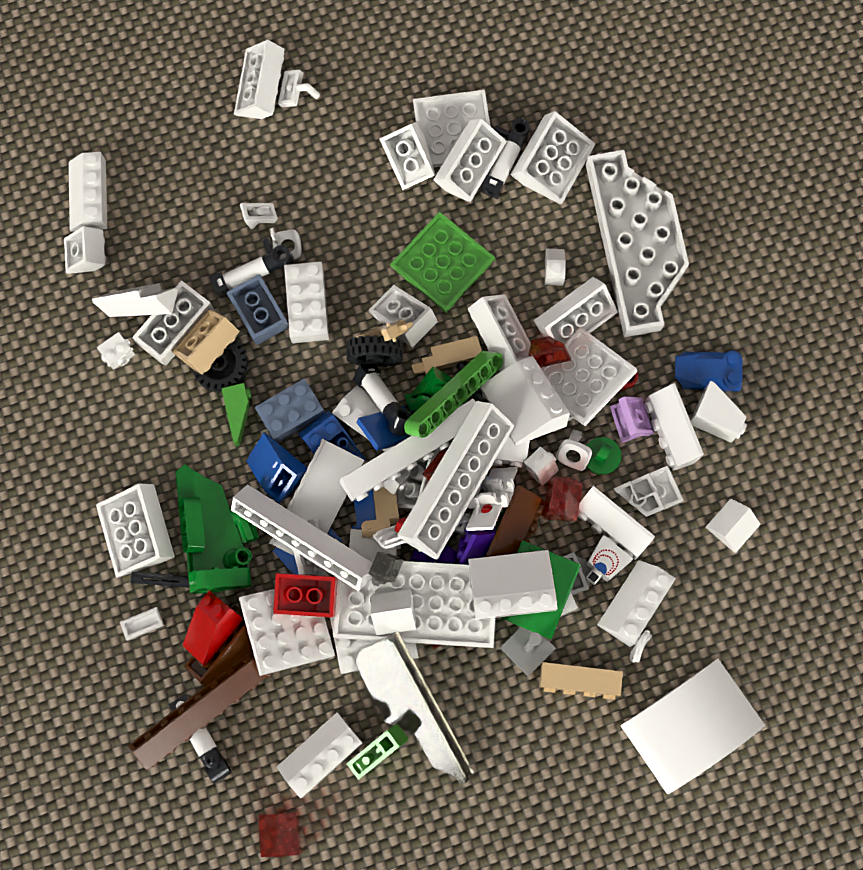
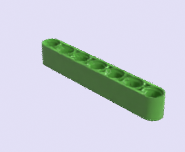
(453, 394)

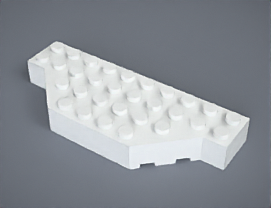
(639, 240)

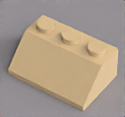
(206, 341)

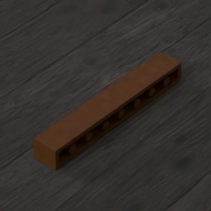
(197, 711)

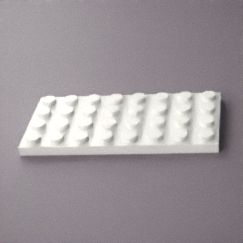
(440, 604)

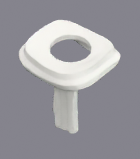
(279, 237)
(574, 444)
(639, 646)

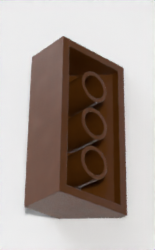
(517, 523)
(231, 651)

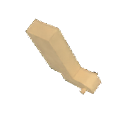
(389, 330)
(449, 355)
(386, 513)

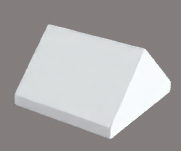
(733, 524)
(393, 612)

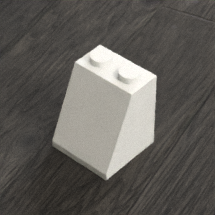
(718, 414)

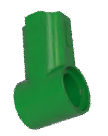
(246, 529)

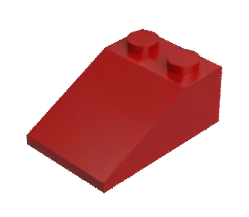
(305, 595)
(210, 627)

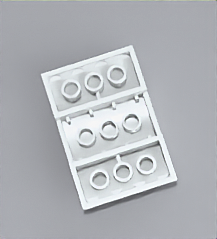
(693, 726)

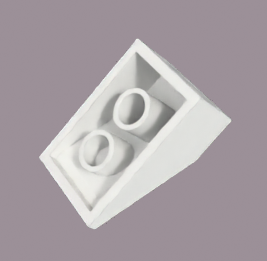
(408, 155)
(400, 305)

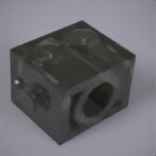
(385, 567)

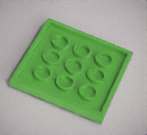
(442, 262)

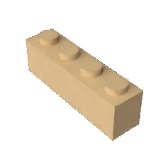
(580, 679)

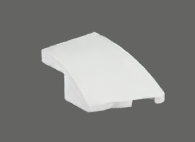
(652, 492)

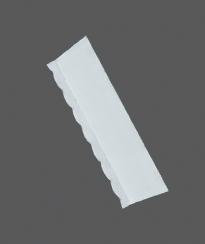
(320, 491)

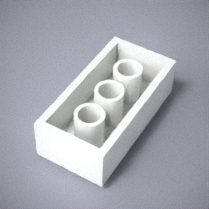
(306, 302)
(165, 331)

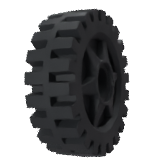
(374, 351)
(229, 374)

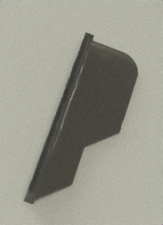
(409, 703)

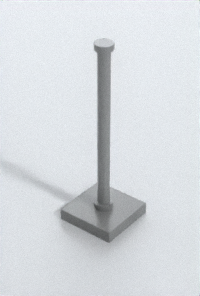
(527, 650)

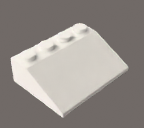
(553, 158)
(526, 400)
(135, 530)
(512, 585)

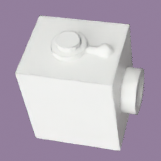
(116, 351)
(541, 465)

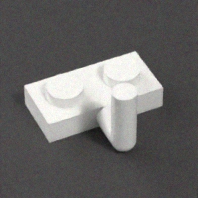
(291, 88)

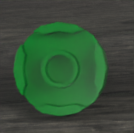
(604, 457)

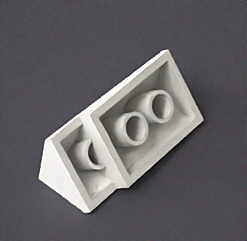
(138, 301)

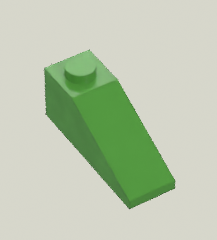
(237, 408)
(377, 751)

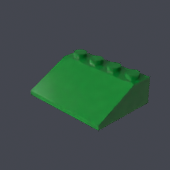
(564, 576)

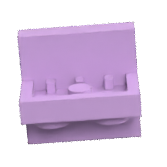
(631, 418)

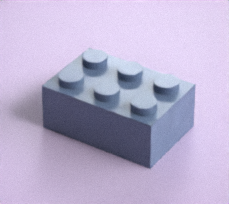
(258, 309)
(290, 411)

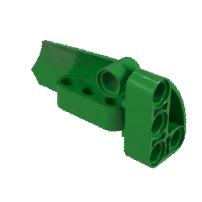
(210, 536)

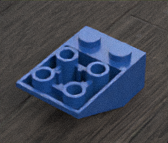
(329, 429)
(275, 468)

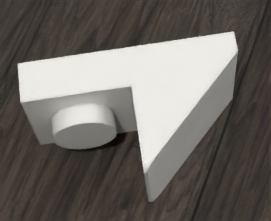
(258, 213)

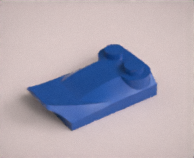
(697, 369)

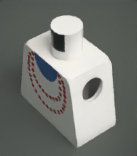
(606, 561)

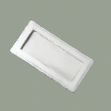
(142, 623)

